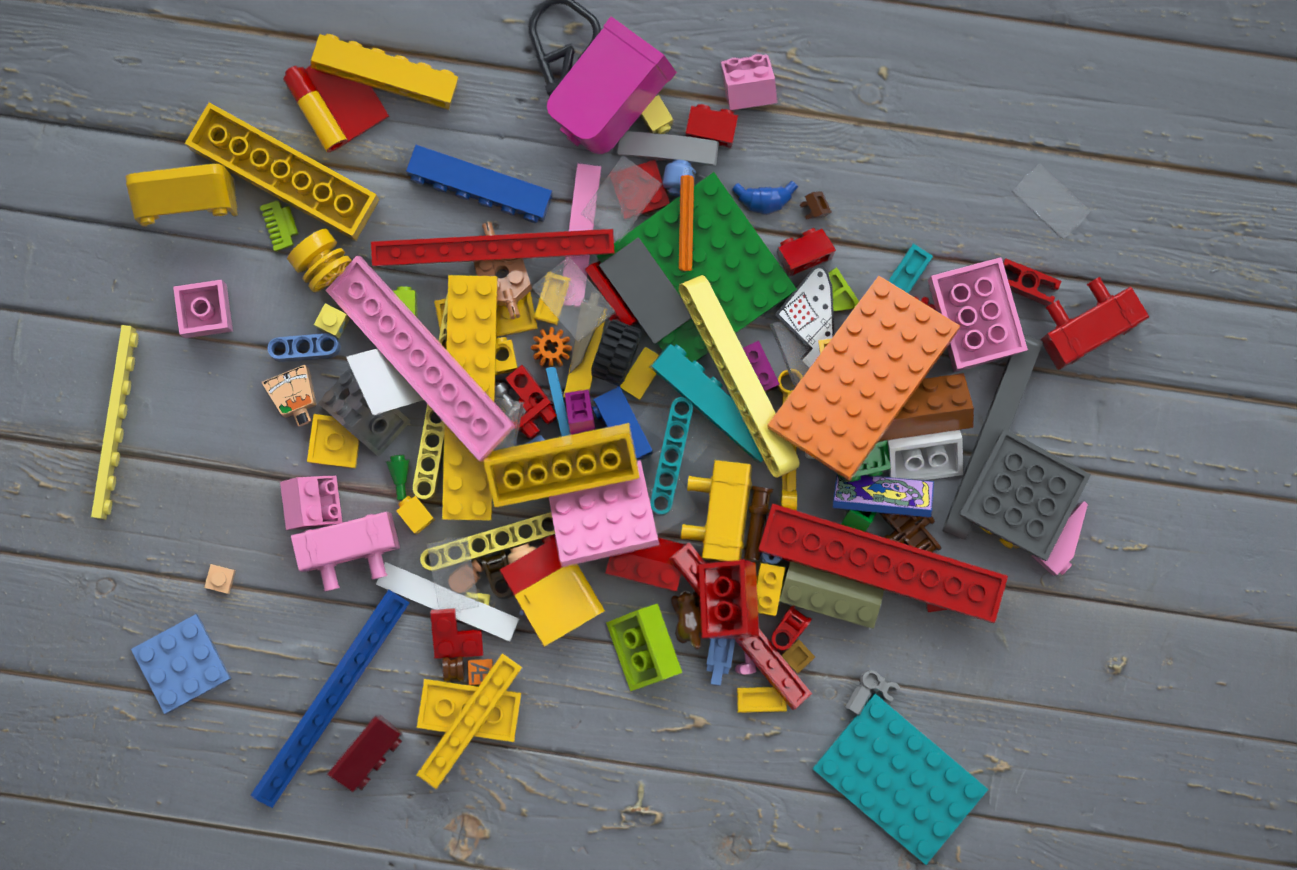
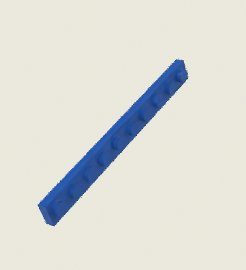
(330, 699)

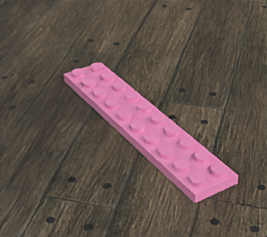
(420, 358)

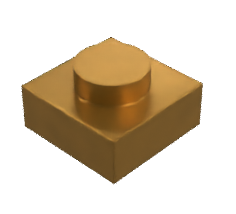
(798, 656)

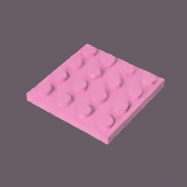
(603, 521)

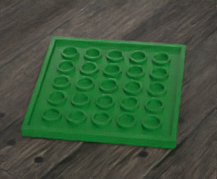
(724, 251)

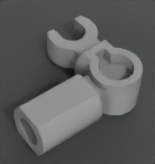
(869, 681)

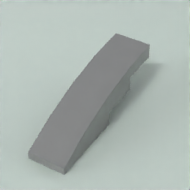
(668, 148)

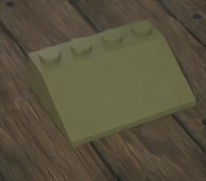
(831, 595)

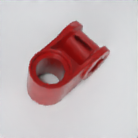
(790, 627)

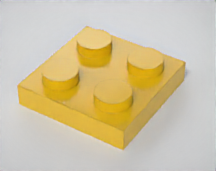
(332, 443)

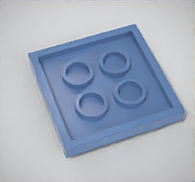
(181, 664)

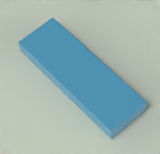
(558, 401)

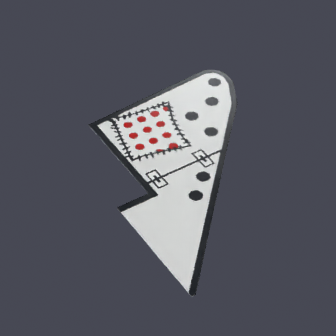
(810, 311)

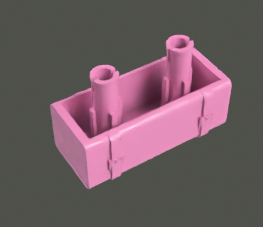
(346, 542)

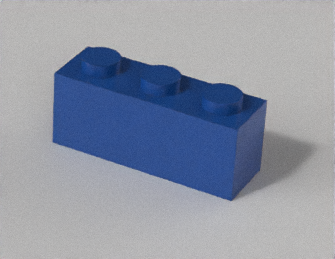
(617, 411)

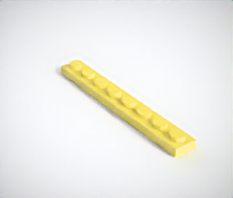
(113, 432)

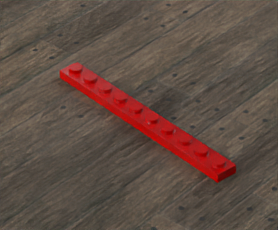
(492, 247)

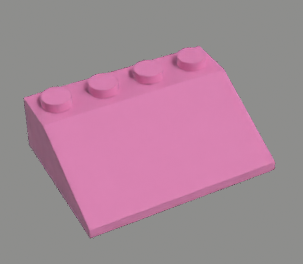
(984, 308)

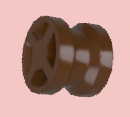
(453, 669)

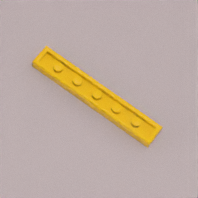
(469, 721)

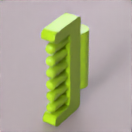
(285, 223)

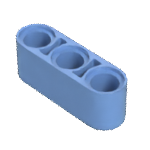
(292, 347)

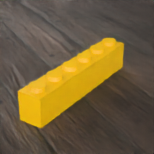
(384, 71)

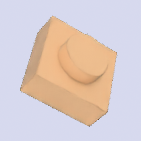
(219, 579)

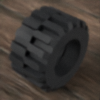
(616, 352)

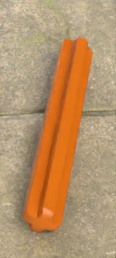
(686, 222)

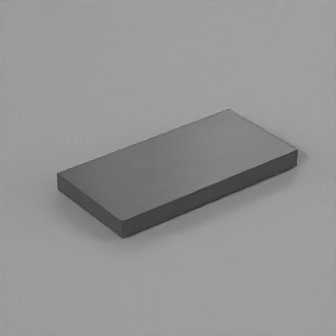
(646, 290)

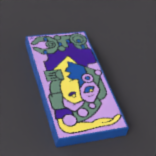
(885, 495)

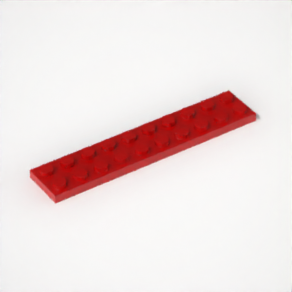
(883, 563)

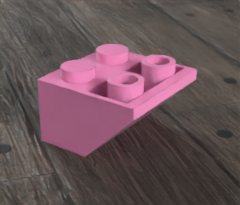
(749, 82)
(311, 502)

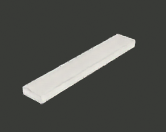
(424, 592)

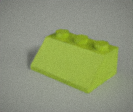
(644, 647)

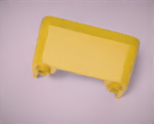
(181, 191)

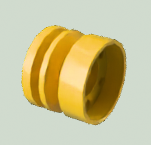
(319, 260)

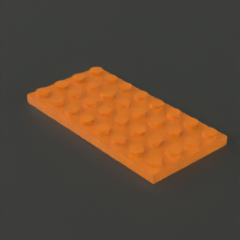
(863, 377)

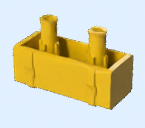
(726, 511)

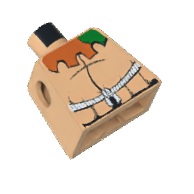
(293, 393)

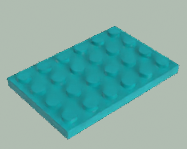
(900, 779)

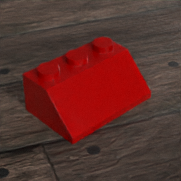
(648, 565)
(729, 600)

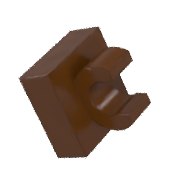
(817, 204)

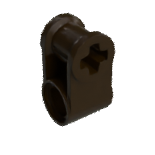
(493, 573)

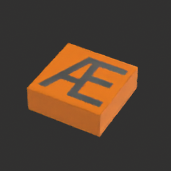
(478, 670)

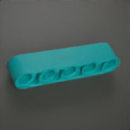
(676, 445)

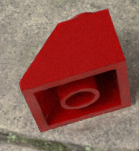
(805, 252)

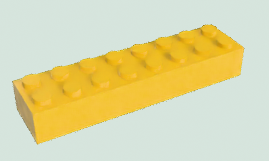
(282, 171)

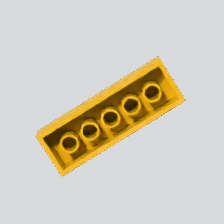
(561, 465)

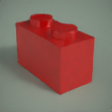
(712, 124)

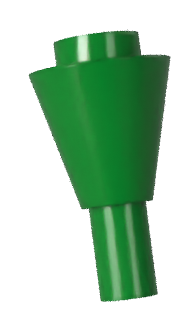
(398, 469)

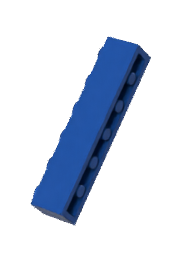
(479, 183)

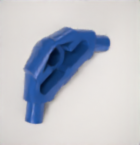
(765, 199)

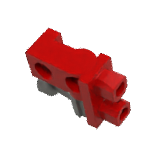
(534, 398)

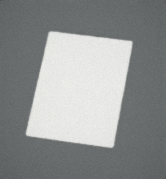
(381, 382)

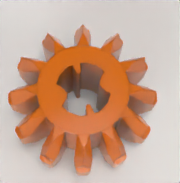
(554, 340)

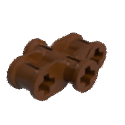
(913, 534)

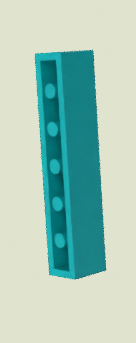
(705, 396)

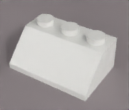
(926, 456)

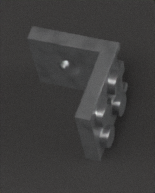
(351, 410)

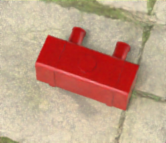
(1093, 328)

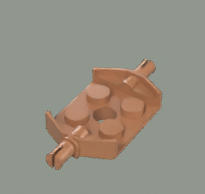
(513, 286)

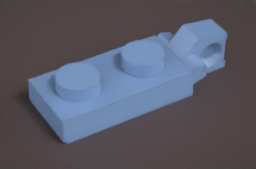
(719, 658)

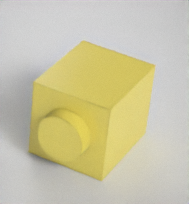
(657, 117)
(331, 321)

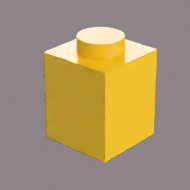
(414, 514)

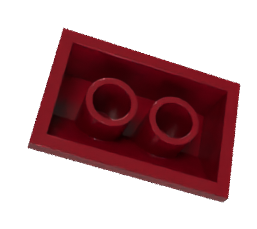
(366, 754)

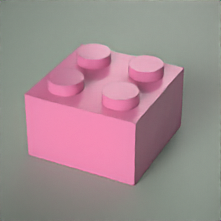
(203, 309)

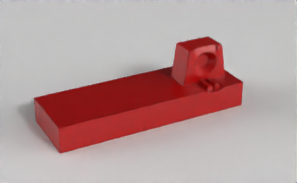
(622, 311)

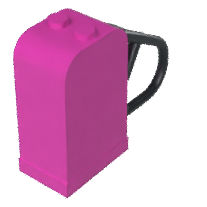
(606, 85)

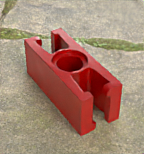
(1036, 277)

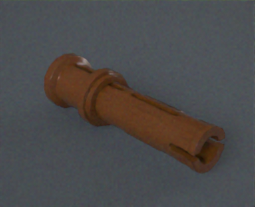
(758, 517)

